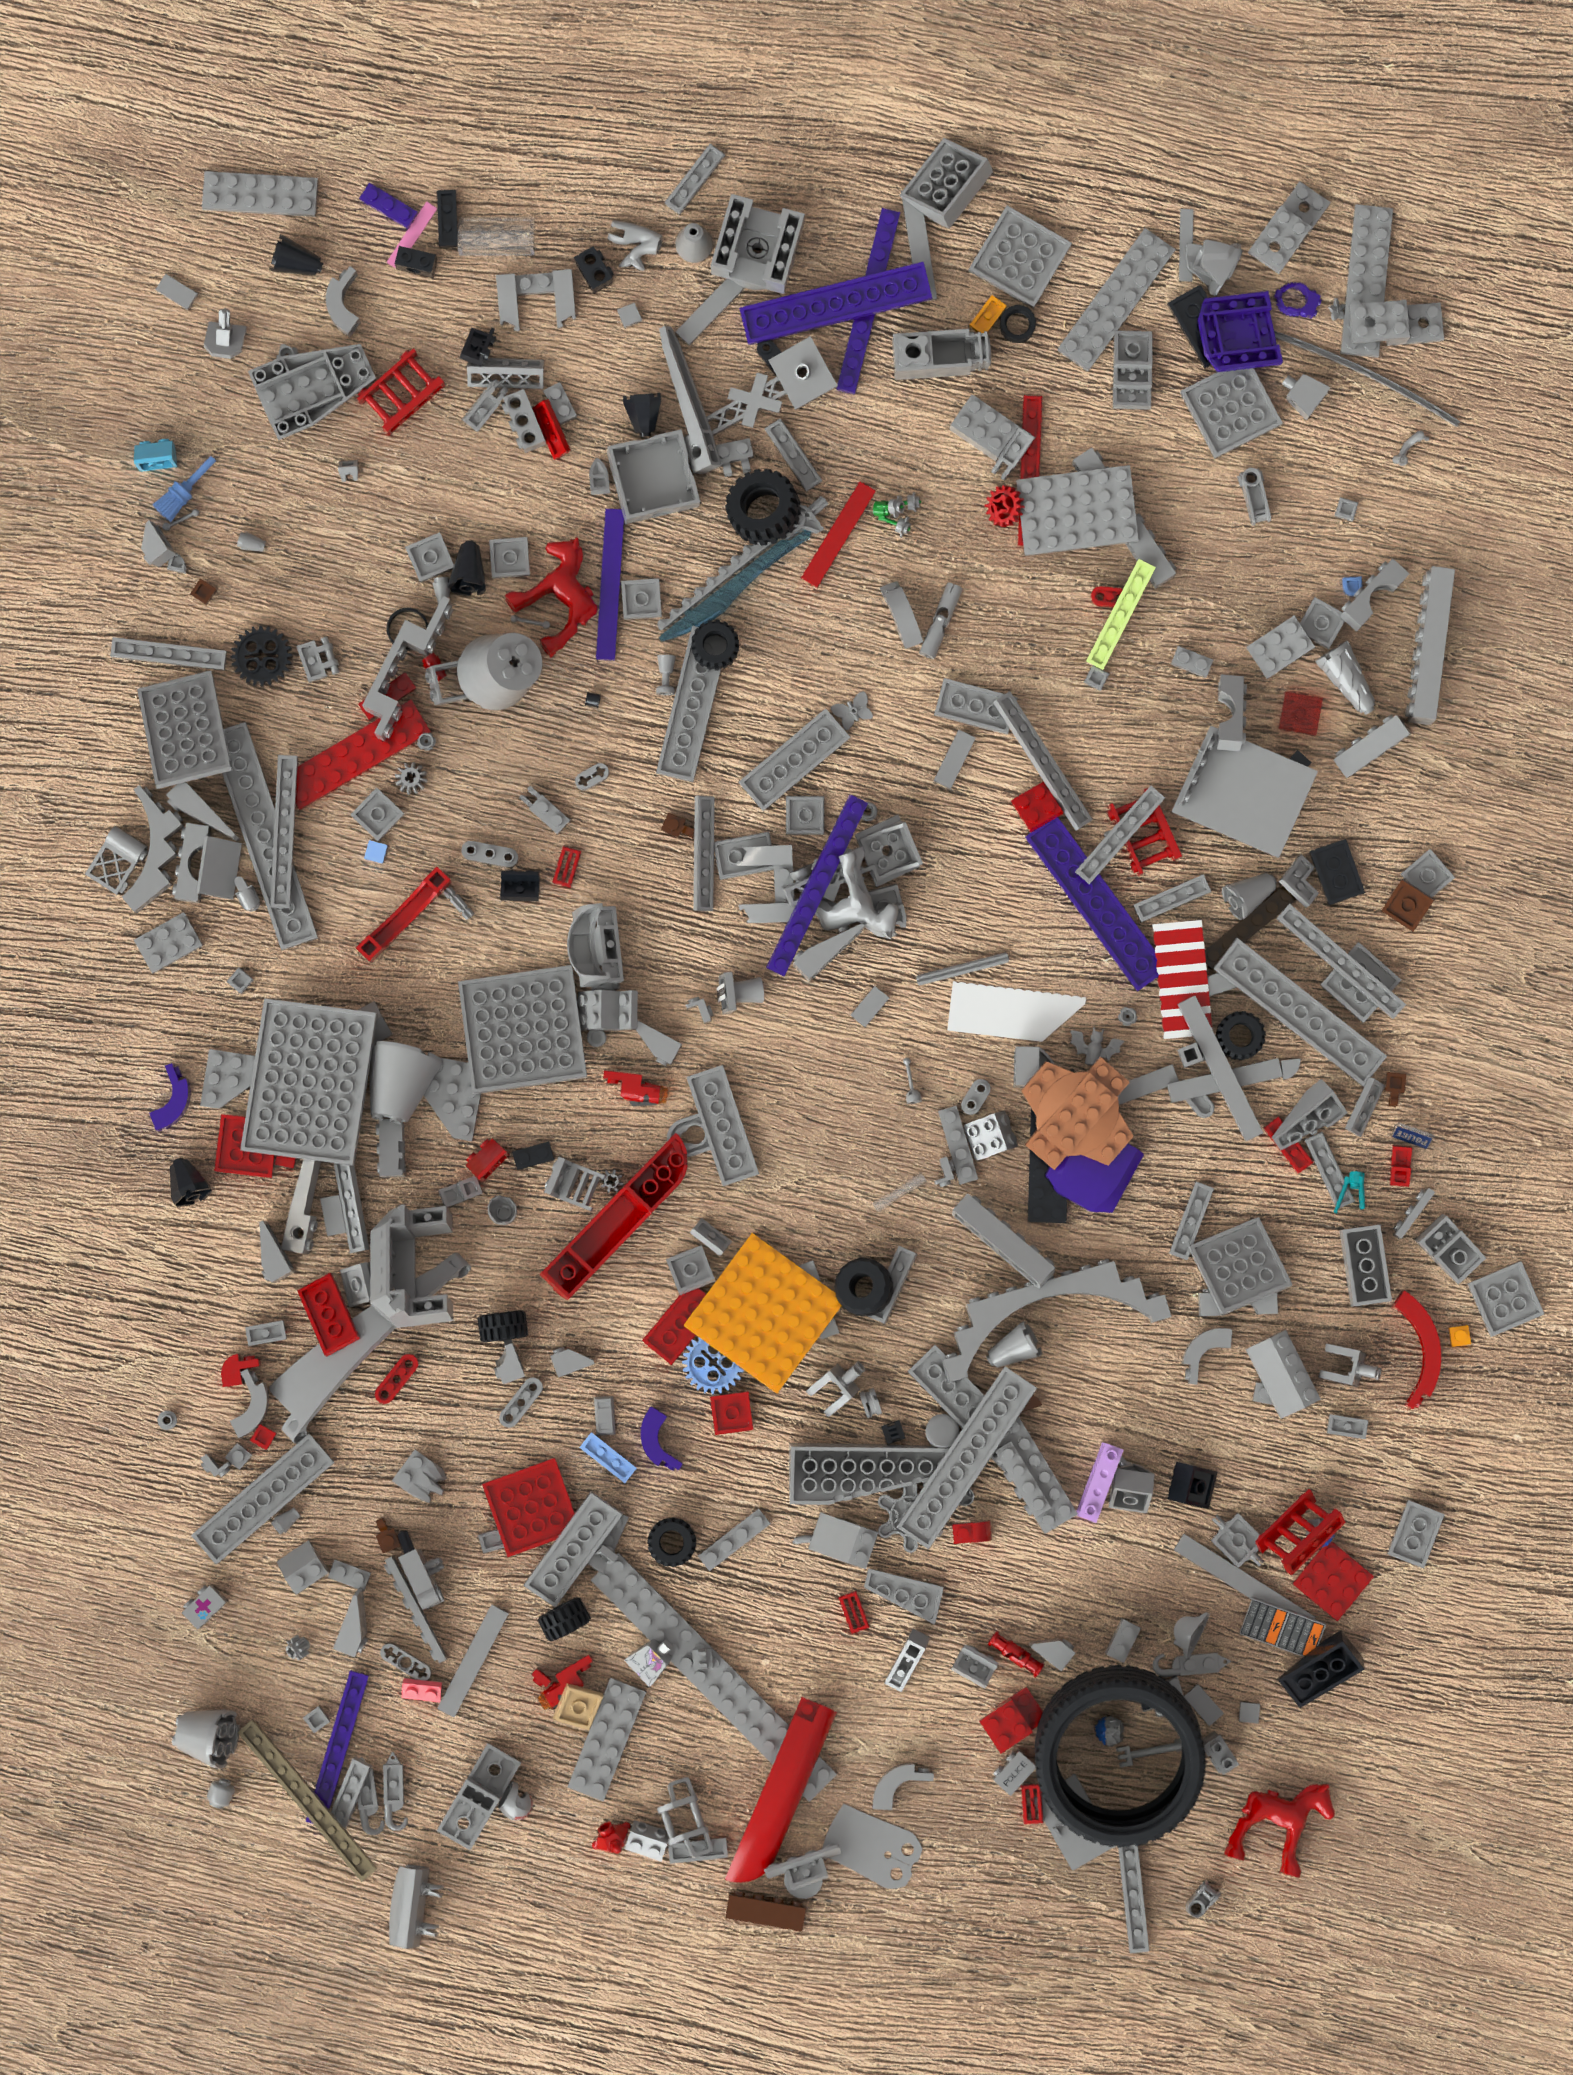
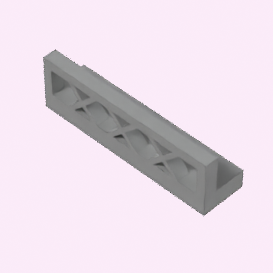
(507, 366)

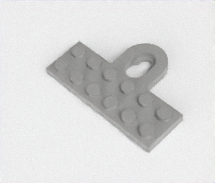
(721, 1125)

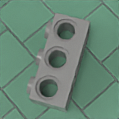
(524, 411)

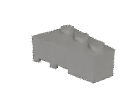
(391, 1149)

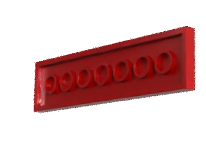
(355, 756)

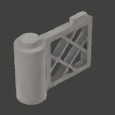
(124, 846)

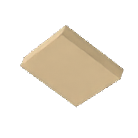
(578, 1706)

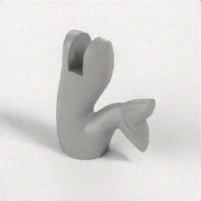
(650, 242)

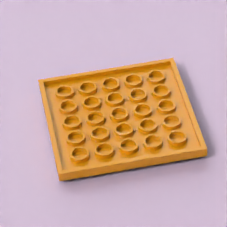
(764, 1313)

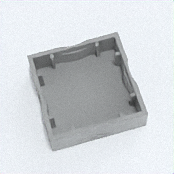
(653, 476)

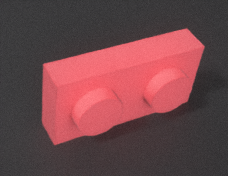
(421, 1690)

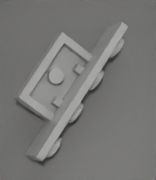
(804, 1869)

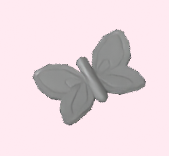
(854, 711)

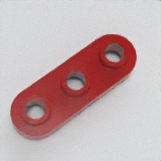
(390, 1385)

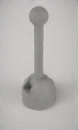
(913, 1096)

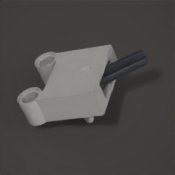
(420, 1572)

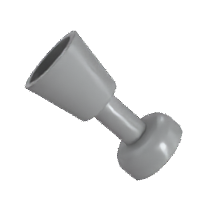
(666, 666)

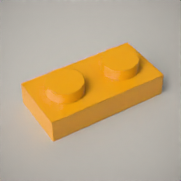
(988, 315)

